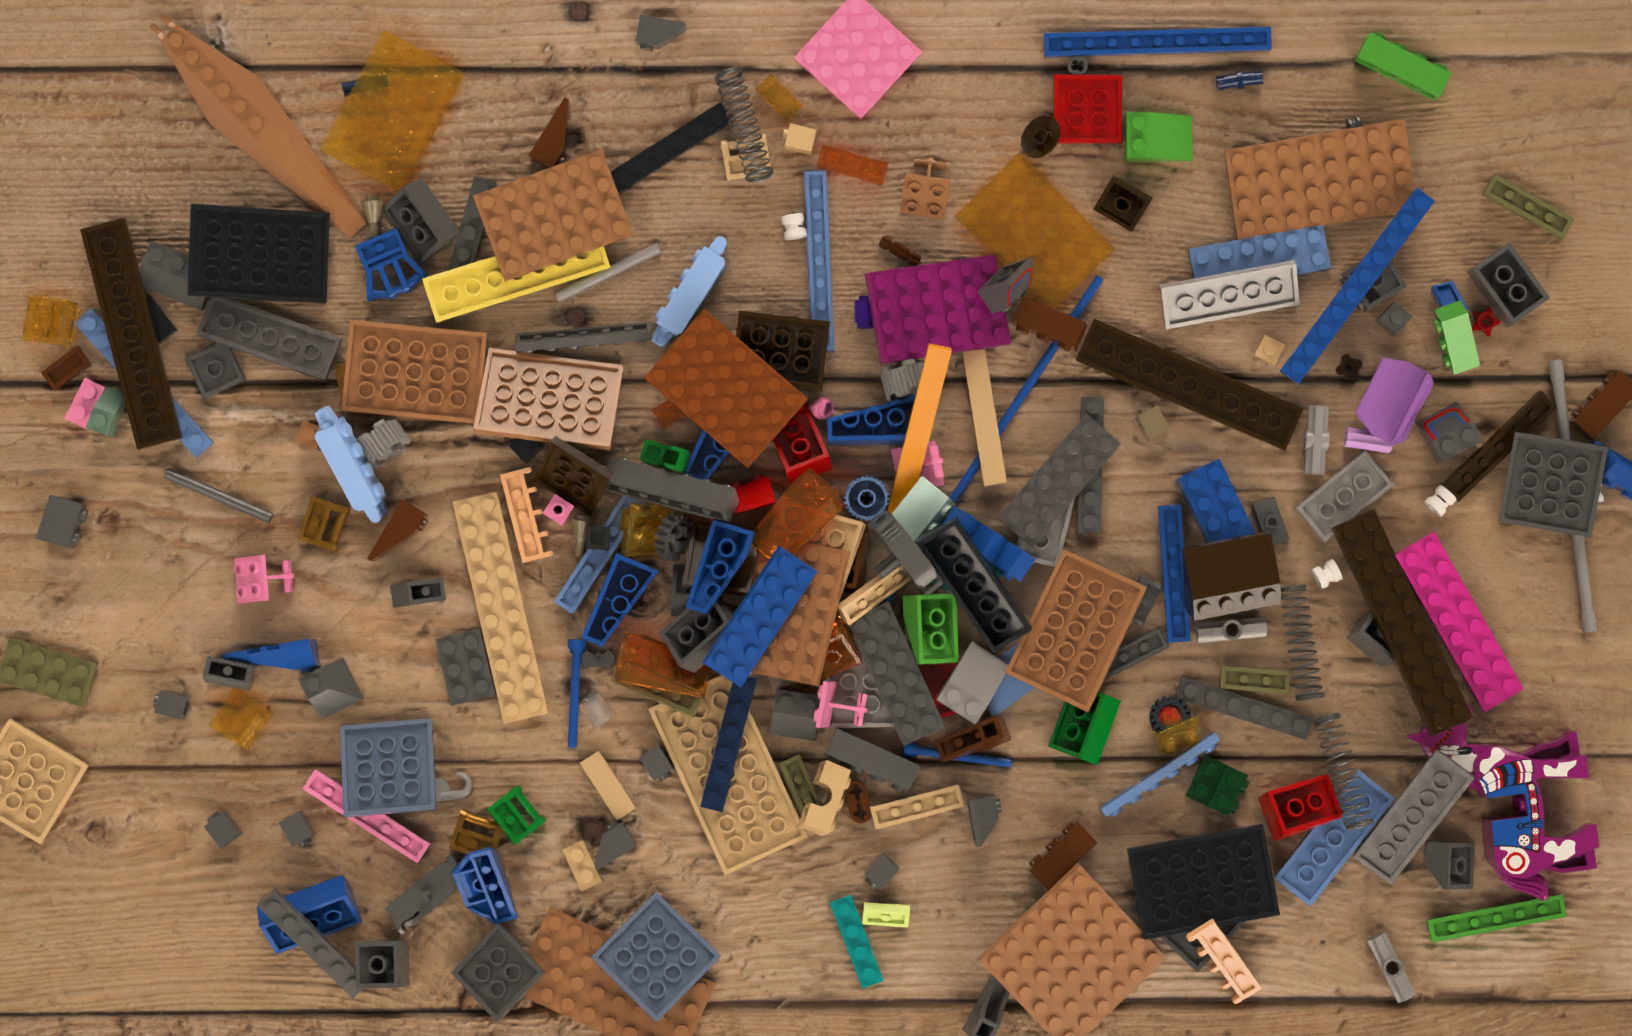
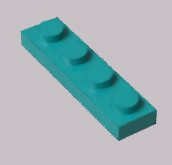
(856, 941)

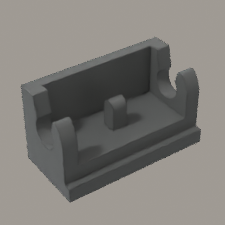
(1148, 600)

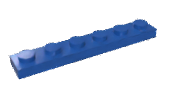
(1172, 573)

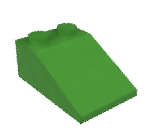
(1157, 137)
(932, 627)

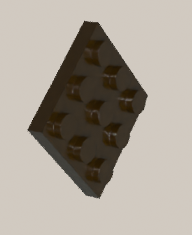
(573, 476)
(741, 581)

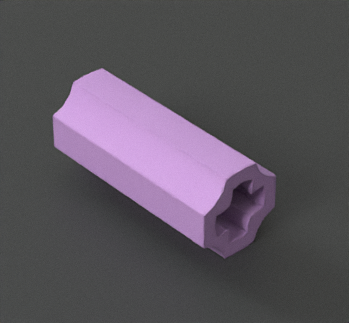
(1365, 440)

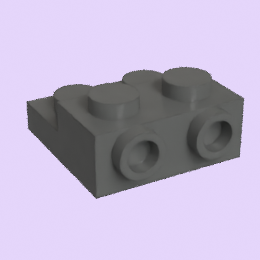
(1385, 286)

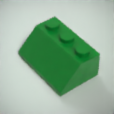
(1082, 732)

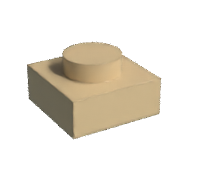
(1269, 350)

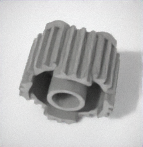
(901, 380)
(384, 441)

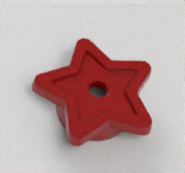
(1489, 317)

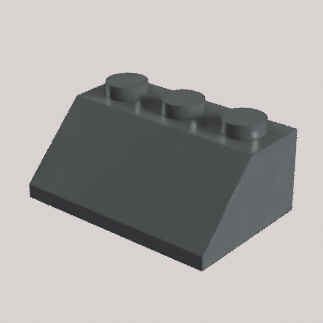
(421, 220)
(167, 274)
(694, 634)

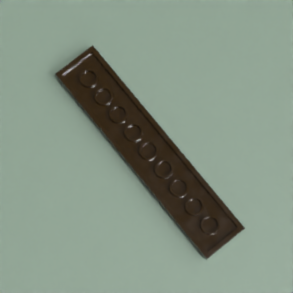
(131, 333)
(1189, 384)
(1402, 623)

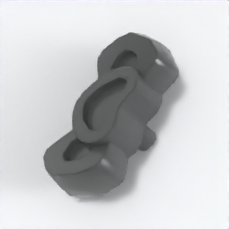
(590, 659)

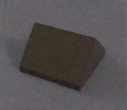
(1122, 203)

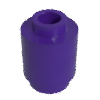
(862, 313)

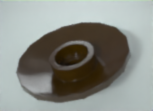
(1040, 136)

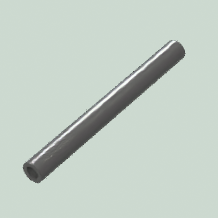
(218, 495)

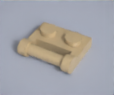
(733, 163)

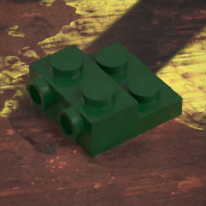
(1217, 786)

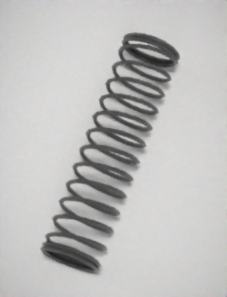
(768, 169)
(1301, 697)
(1350, 826)

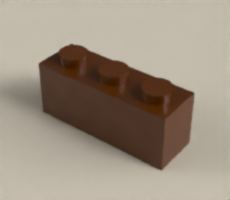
(1049, 324)
(1602, 405)
(1061, 855)

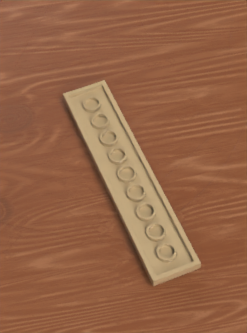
(500, 607)

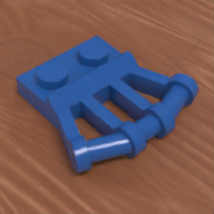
(383, 251)

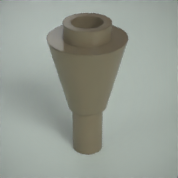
(372, 208)
(579, 528)

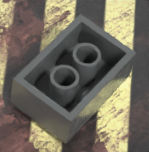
(1508, 285)

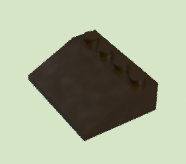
(788, 345)
(1230, 576)

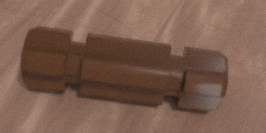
(900, 251)

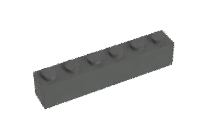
(672, 489)

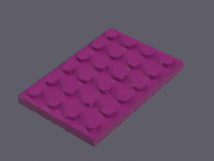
(934, 307)

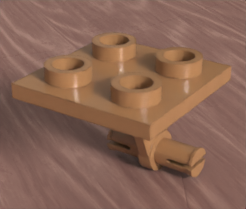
(925, 194)

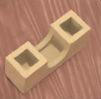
(833, 781)

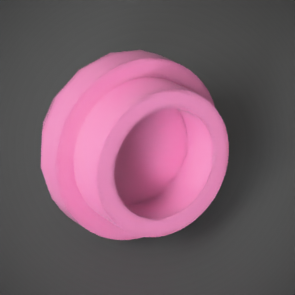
(822, 408)

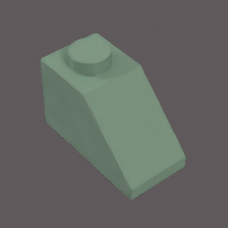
(107, 412)

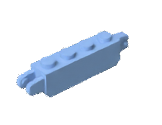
(691, 292)
(350, 464)

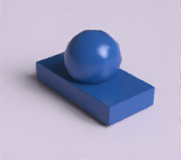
(1446, 294)

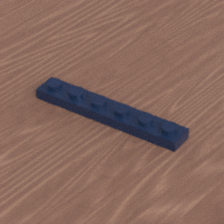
(728, 745)

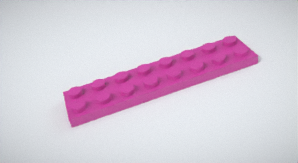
(1458, 622)

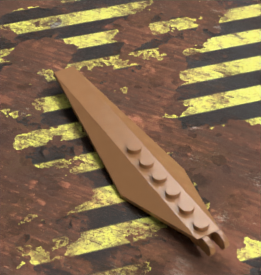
(255, 122)

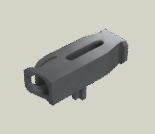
(903, 553)
(424, 895)

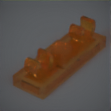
(852, 165)

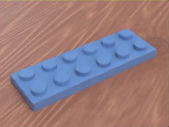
(1302, 245)
(1330, 845)

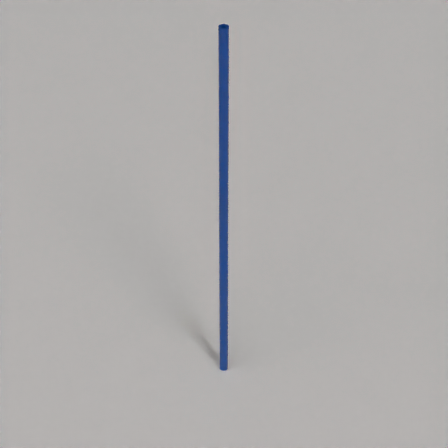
(1024, 391)

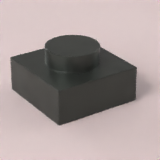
(598, 538)

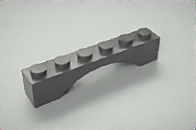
(988, 1010)

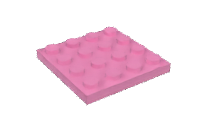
(858, 55)

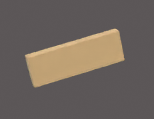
(607, 785)

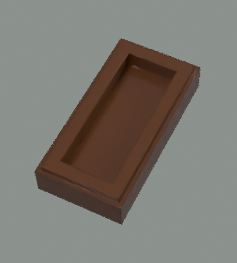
(66, 368)

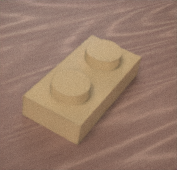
(582, 865)

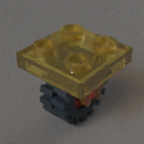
(1173, 725)

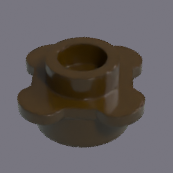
(1349, 373)

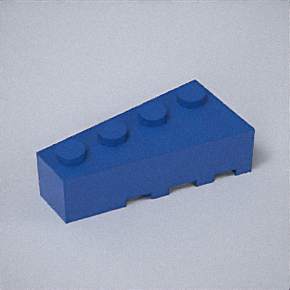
(871, 426)

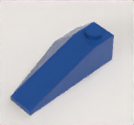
(721, 558)
(289, 655)

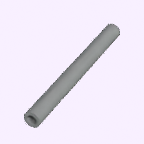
(603, 275)

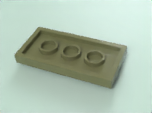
(47, 672)

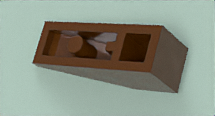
(553, 141)
(402, 526)
(859, 567)
(973, 739)

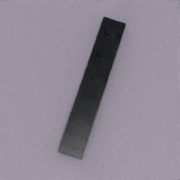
(670, 148)

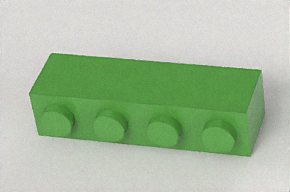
(1403, 66)

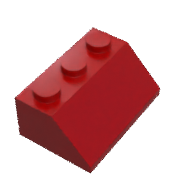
(753, 495)

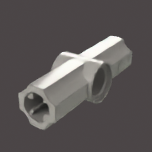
(1316, 440)
(1245, 628)
(1397, 979)

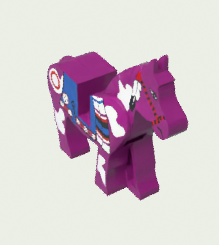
(1517, 841)

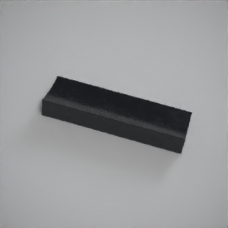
(974, 584)

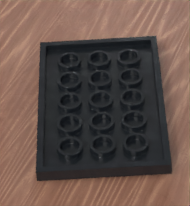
(258, 254)
(1203, 878)

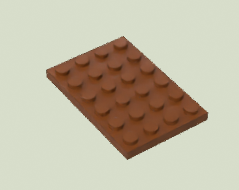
(726, 388)

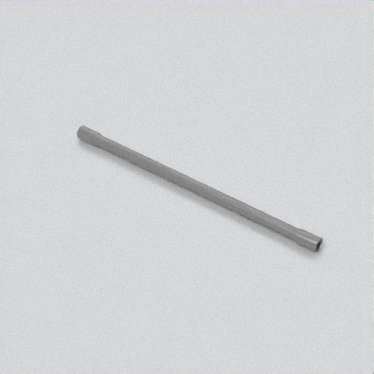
(1587, 611)

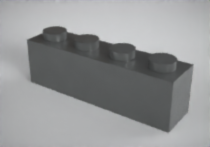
(872, 759)

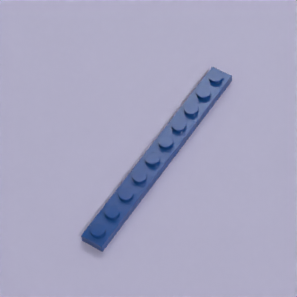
(1157, 42)
(1357, 285)

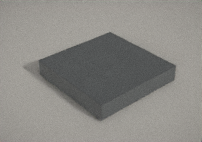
(215, 369)

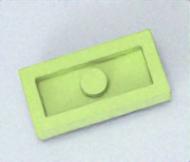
(886, 914)

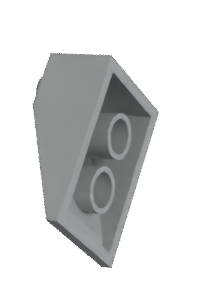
(972, 683)

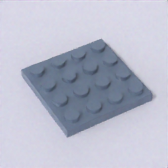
(388, 767)
(656, 957)

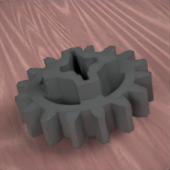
(673, 536)

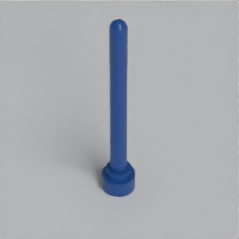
(576, 648)
(913, 749)

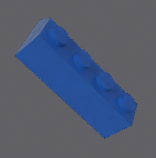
(326, 905)

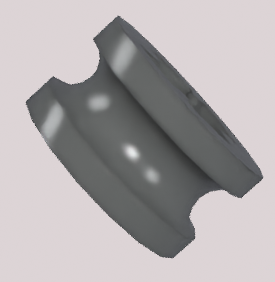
(1077, 59)
(1355, 122)

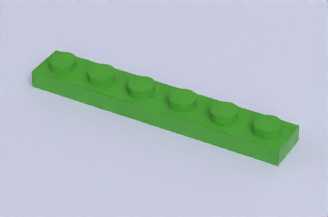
(1495, 918)

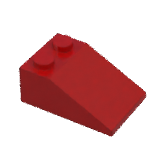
(801, 446)
(1300, 807)

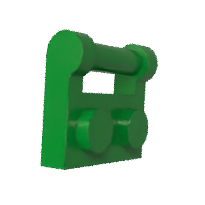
(510, 819)

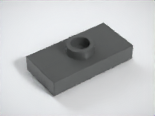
(1271, 520)

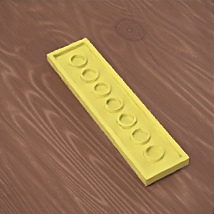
(483, 284)

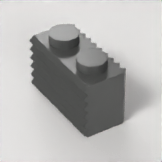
(228, 673)

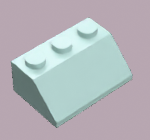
(923, 509)

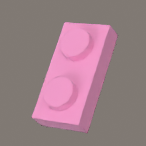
(83, 402)

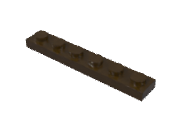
(1498, 446)

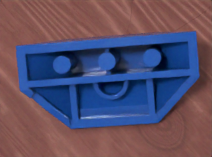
(1617, 472)
(485, 885)

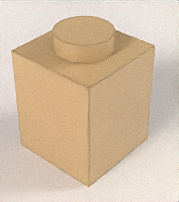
(799, 138)

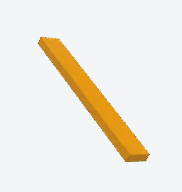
(920, 423)

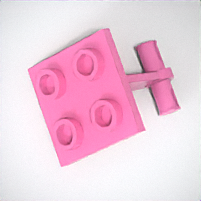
(931, 466)
(252, 578)
(826, 694)

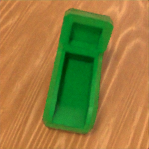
(664, 456)

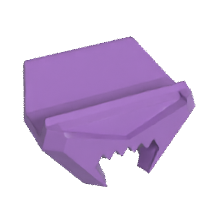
(1394, 399)

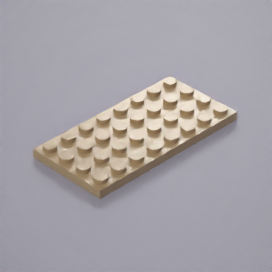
(757, 808)

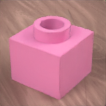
(564, 515)

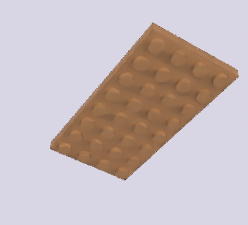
(1319, 179)
(588, 995)

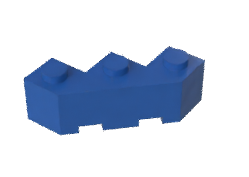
(996, 549)

